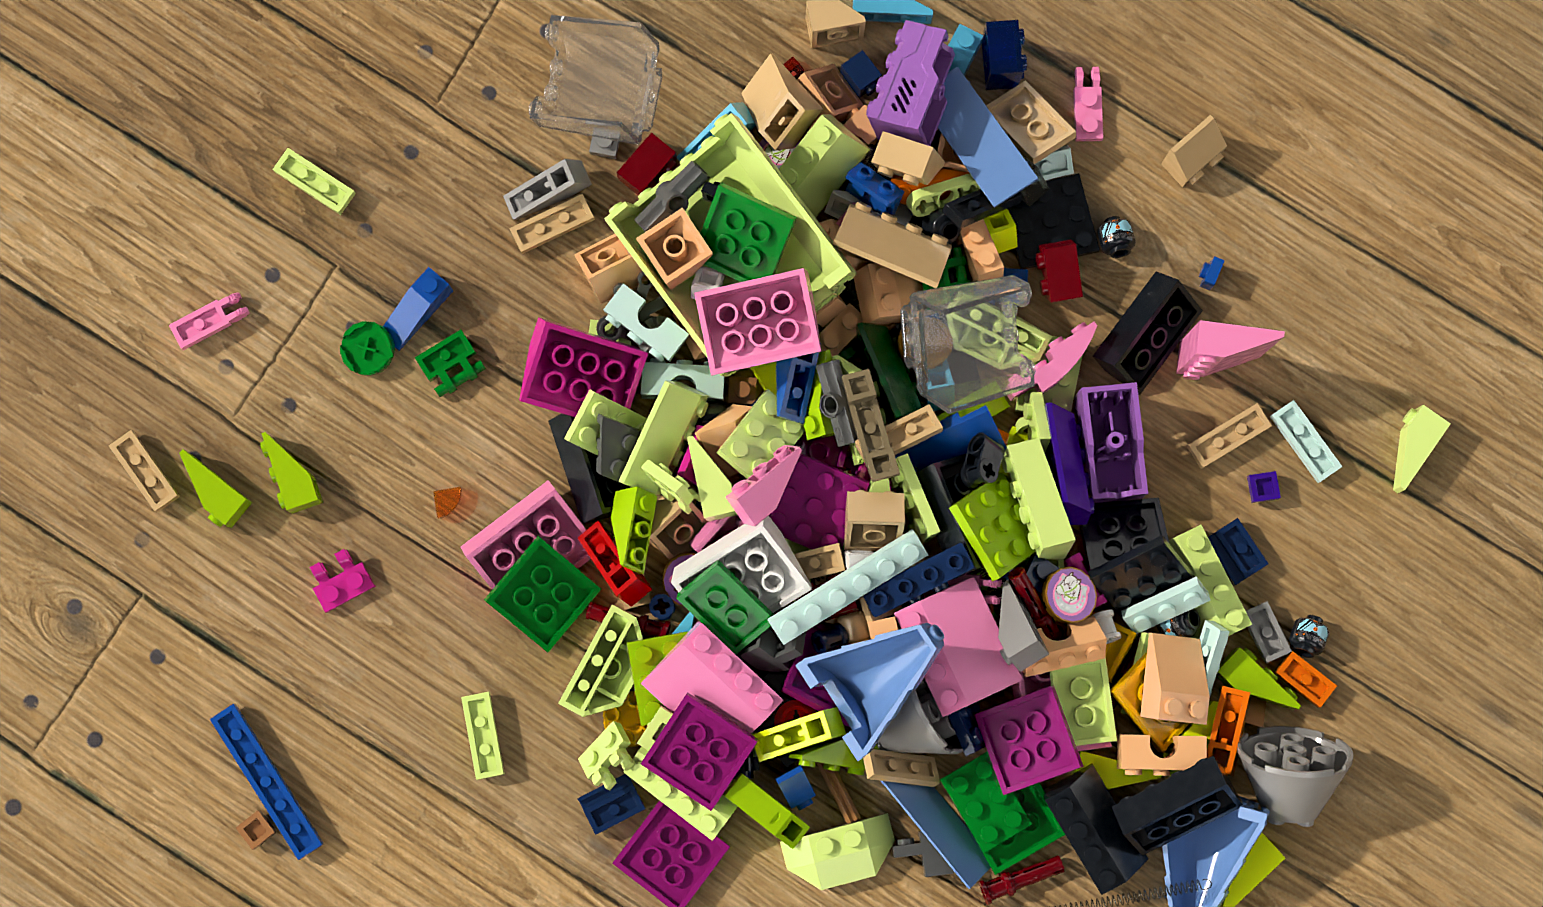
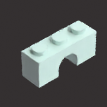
(624, 311)
(657, 372)

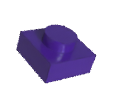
(1263, 487)

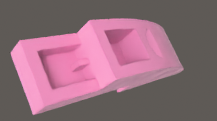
(1061, 357)

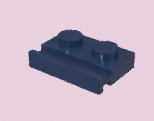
(1237, 552)
(609, 807)

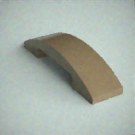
(869, 425)

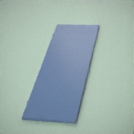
(982, 142)
(942, 829)

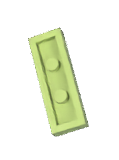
(314, 181)
(482, 735)

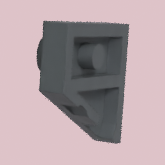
(614, 446)

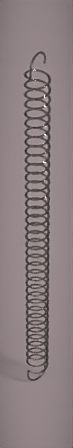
(1144, 892)

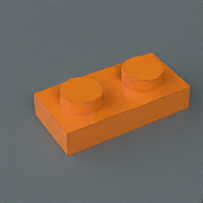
(1305, 679)

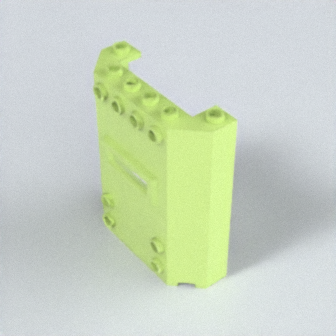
(741, 163)

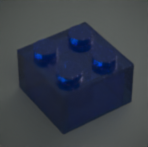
(1003, 54)

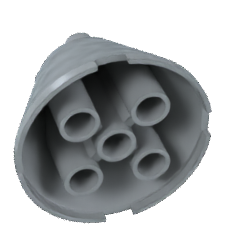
(920, 727)
(1293, 771)

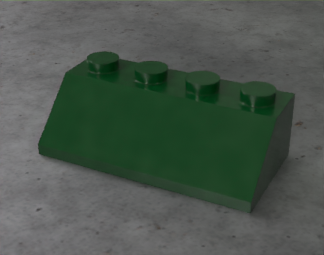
(880, 355)

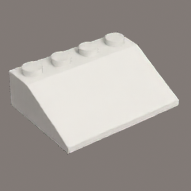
(757, 558)

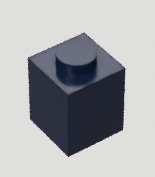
(861, 74)

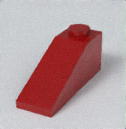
(602, 549)

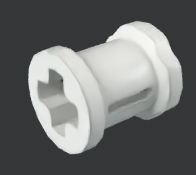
(1107, 625)

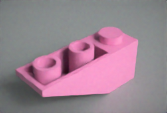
(762, 491)

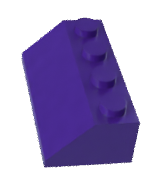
(1066, 464)

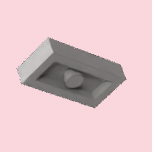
(1267, 633)

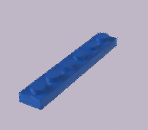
(266, 781)

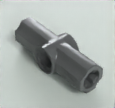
(672, 196)
(834, 402)

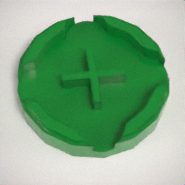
(367, 348)

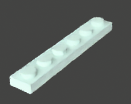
(847, 587)

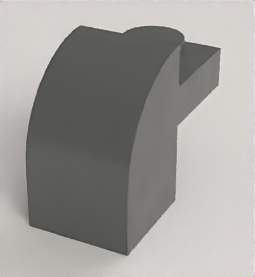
(770, 654)
(932, 861)

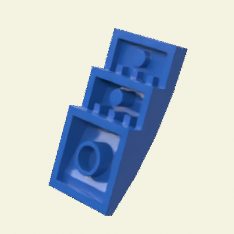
(954, 438)

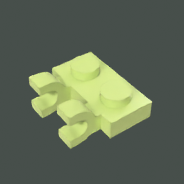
(1035, 420)
(671, 486)
(607, 751)

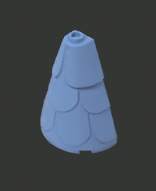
(874, 679)
(1212, 853)

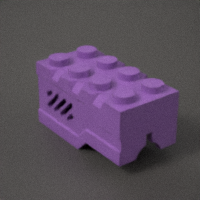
(914, 87)
(1112, 441)

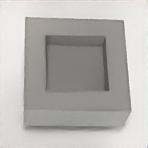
(604, 147)

